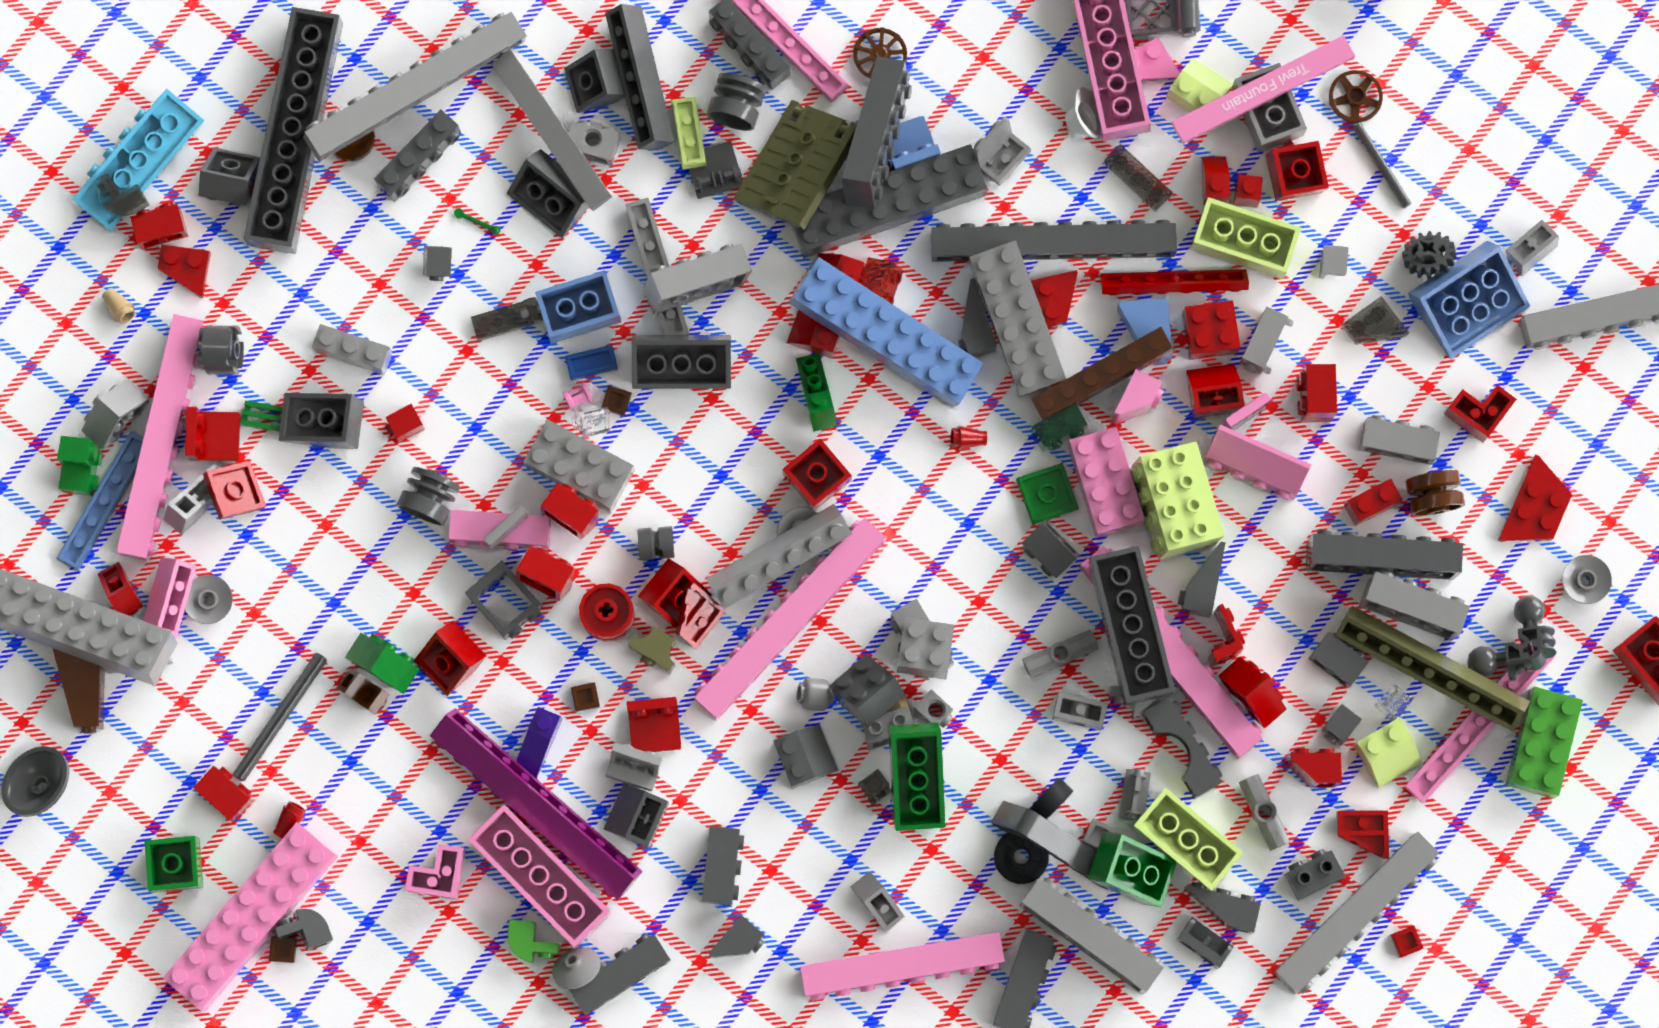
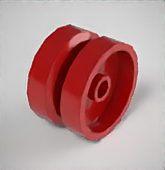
(603, 598)

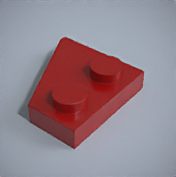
(1365, 829)

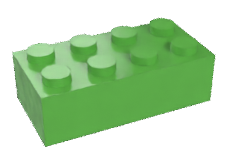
(1544, 742)

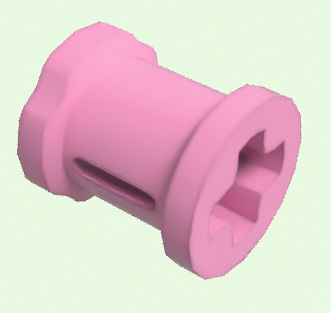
(578, 396)

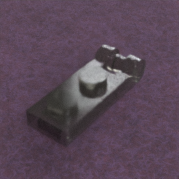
(506, 319)

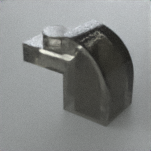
(124, 203)

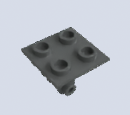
(720, 172)

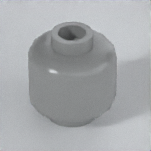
(814, 694)

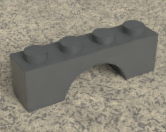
(1166, 720)

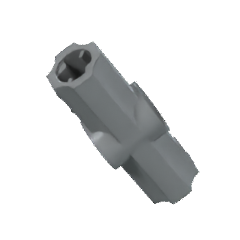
(1045, 660)
(1257, 796)

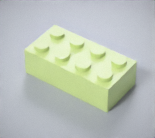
(1245, 238)

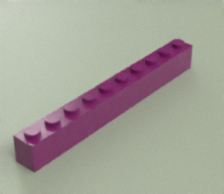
(535, 804)

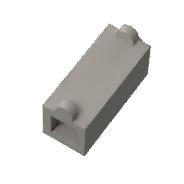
(1264, 340)

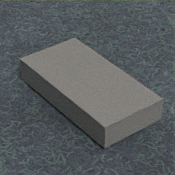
(506, 527)

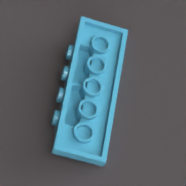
(140, 153)

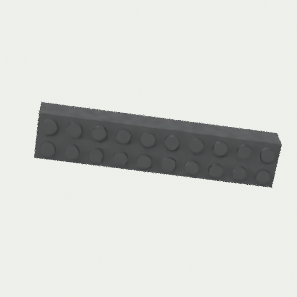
(285, 157)

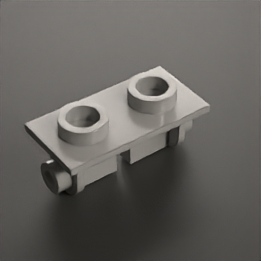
(1134, 794)

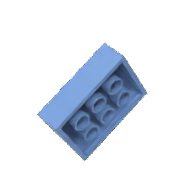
(1470, 299)

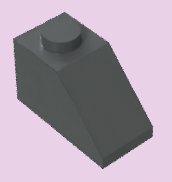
(739, 940)

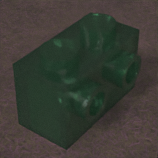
(1059, 427)

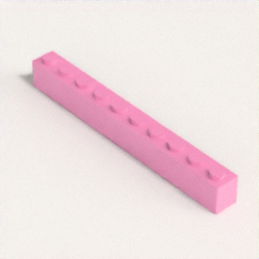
(160, 438)
(789, 619)
(1200, 687)

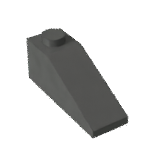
(976, 330)
(1201, 590)

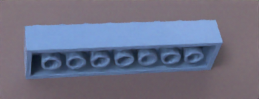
(885, 332)

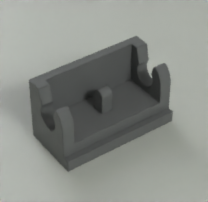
(1205, 943)

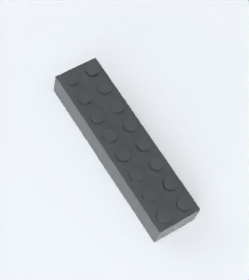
(906, 197)

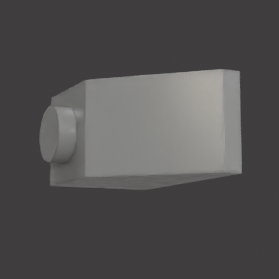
(877, 901)

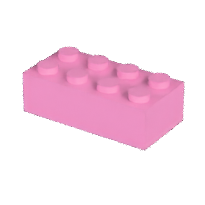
(1106, 482)

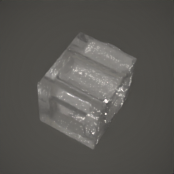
(1393, 702)

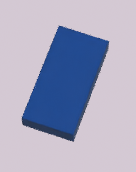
(591, 362)

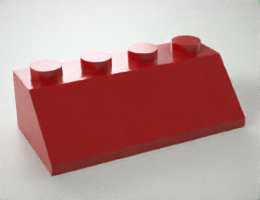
(810, 334)

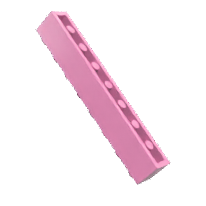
(901, 965)

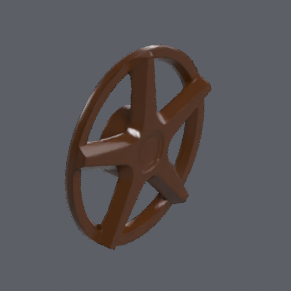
(1355, 96)

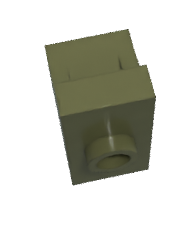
(655, 649)

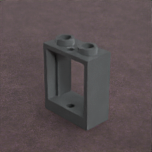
(486, 583)

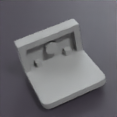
(1000, 152)

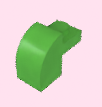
(522, 941)

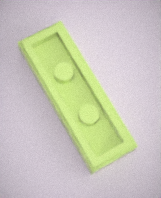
(689, 132)

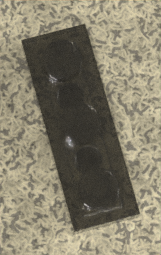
(1138, 178)

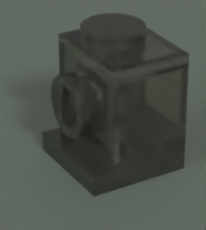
(874, 787)

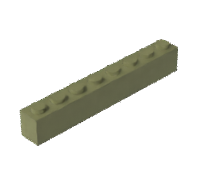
(1432, 668)

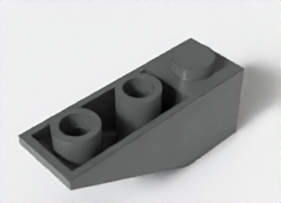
(1231, 911)

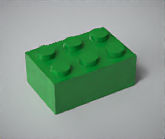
(1132, 869)

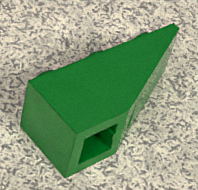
(816, 392)

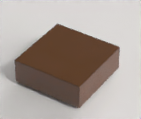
(616, 400)
(585, 697)
(283, 950)

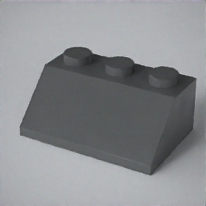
(548, 193)

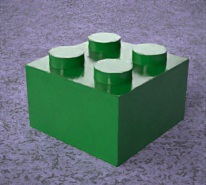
(173, 864)

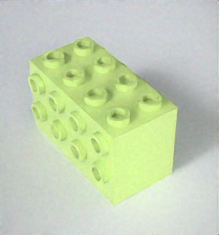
(1177, 500)

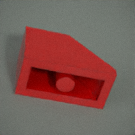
(1215, 178)
(120, 590)

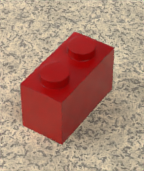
(159, 225)
(1373, 502)
(224, 793)

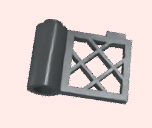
(1183, 15)

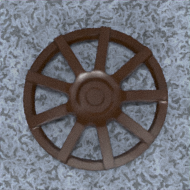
(877, 50)

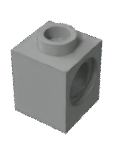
(930, 699)

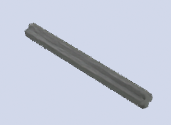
(279, 717)

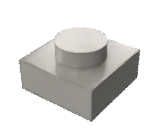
(1095, 832)

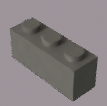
(722, 866)

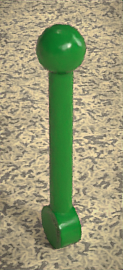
(460, 214)

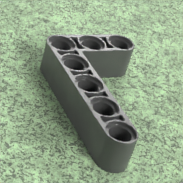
(1046, 836)

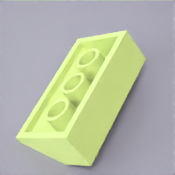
(1188, 839)

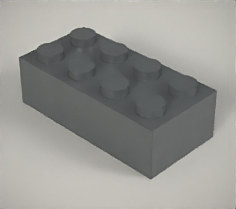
(681, 362)

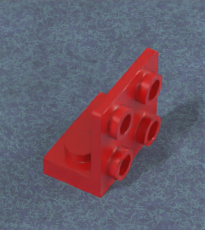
(212, 435)
(1234, 639)
(654, 724)

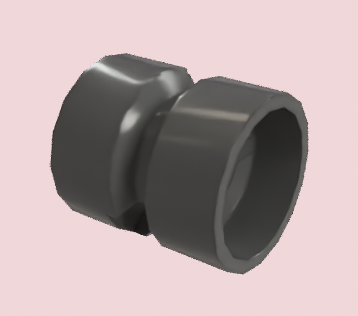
(655, 543)

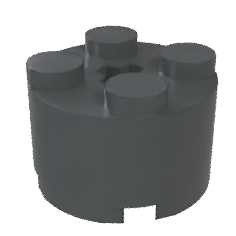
(221, 349)

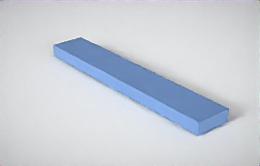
(102, 504)

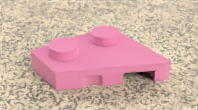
(1155, 62)

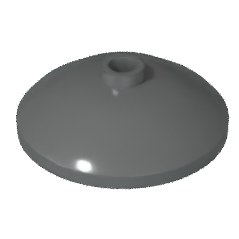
(35, 781)

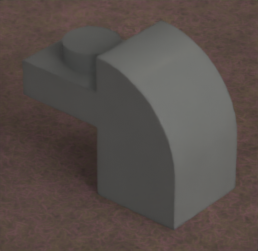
(309, 924)

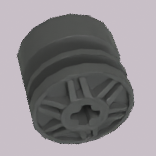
(736, 101)
(428, 496)

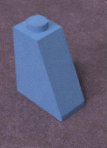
(1144, 317)

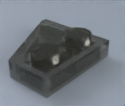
(1375, 324)

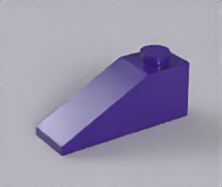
(539, 740)

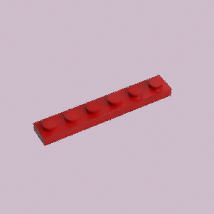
(1174, 281)

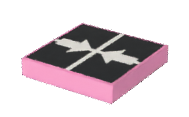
(1247, 412)

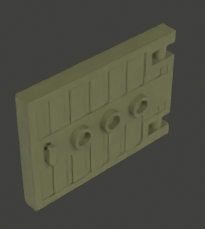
(797, 165)

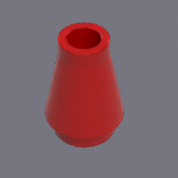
(967, 437)
(288, 817)

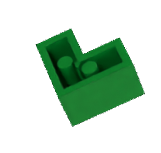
(79, 465)
(382, 661)

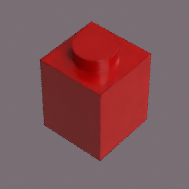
(1248, 191)
(404, 423)

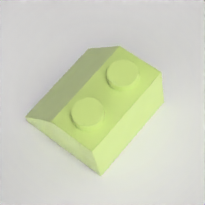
(1197, 86)
(1388, 752)

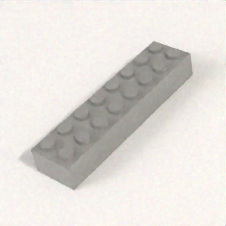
(84, 629)

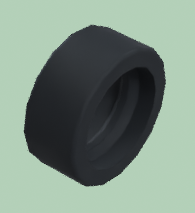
(1052, 798)

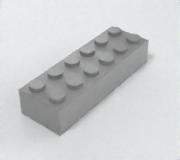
(1017, 318)
(1092, 936)

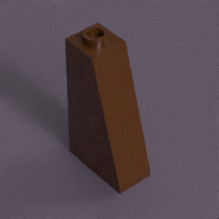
(84, 691)

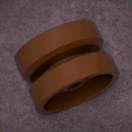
(1435, 493)

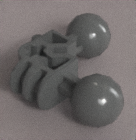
(1528, 612)

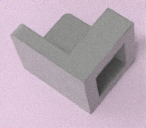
(1333, 261)

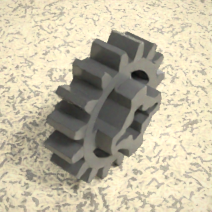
(1429, 254)

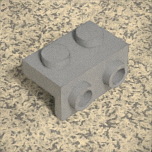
(633, 766)

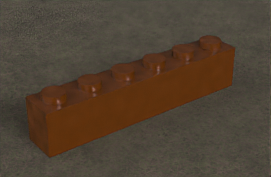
(1104, 373)

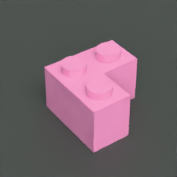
(442, 880)

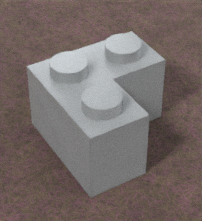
(113, 412)

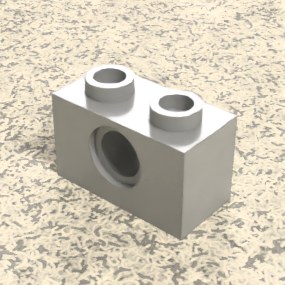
(608, 143)
(1079, 711)

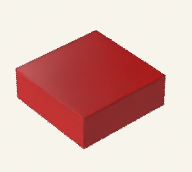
(1406, 941)

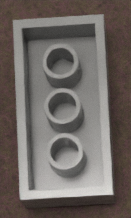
(697, 278)
(580, 464)
(1414, 605)

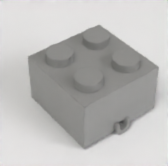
(925, 648)

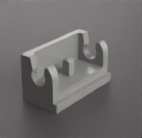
(1532, 247)

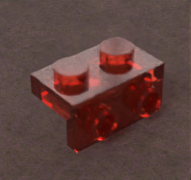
(881, 278)

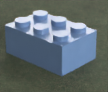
(578, 307)

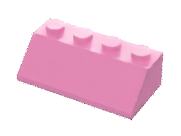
(1257, 463)

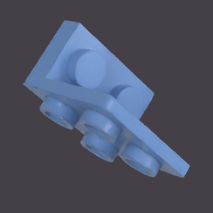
(913, 143)

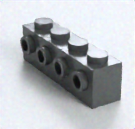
(749, 43)
(418, 155)

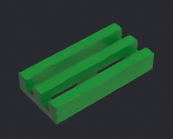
(247, 413)

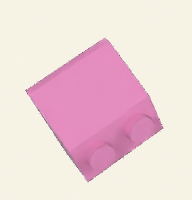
(1138, 397)

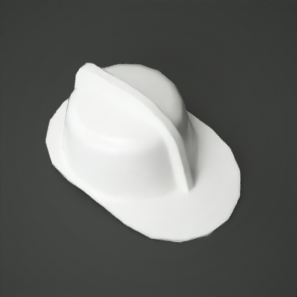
(1082, 117)

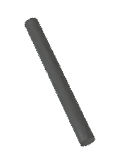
(1382, 165)

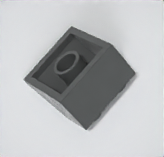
(594, 80)
(228, 176)
(805, 756)

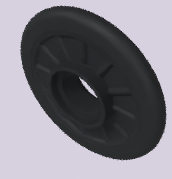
(1010, 868)

